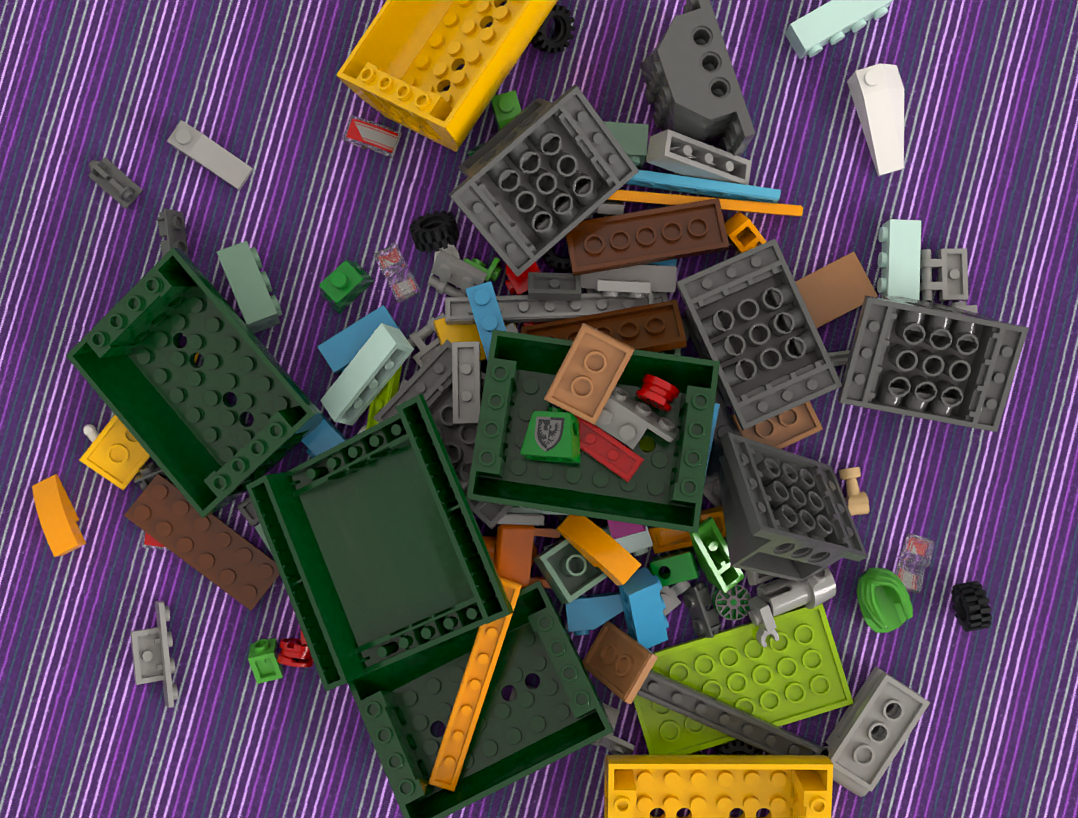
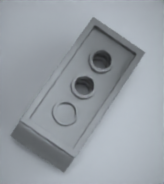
(864, 753)

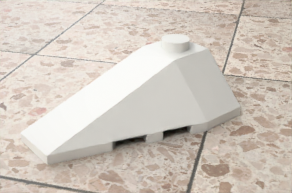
(880, 108)

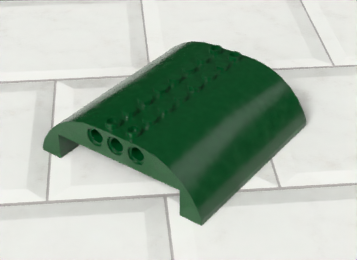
(379, 547)

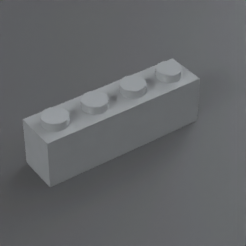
(696, 158)

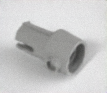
(790, 594)

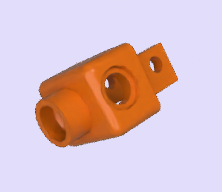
(514, 550)

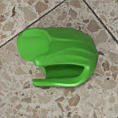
(883, 600)

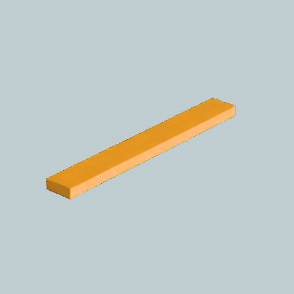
(726, 204)
(471, 696)

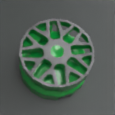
(732, 603)

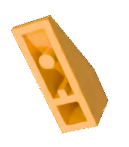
(743, 233)

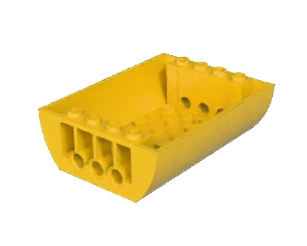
(416, 52)
(717, 784)

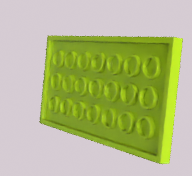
(775, 683)

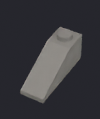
(209, 155)

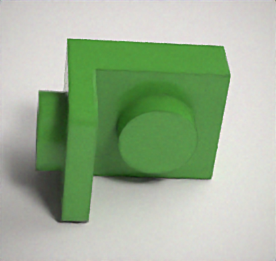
(493, 271)
(264, 660)

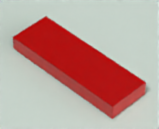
(608, 450)

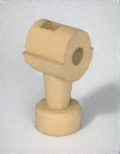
(856, 501)

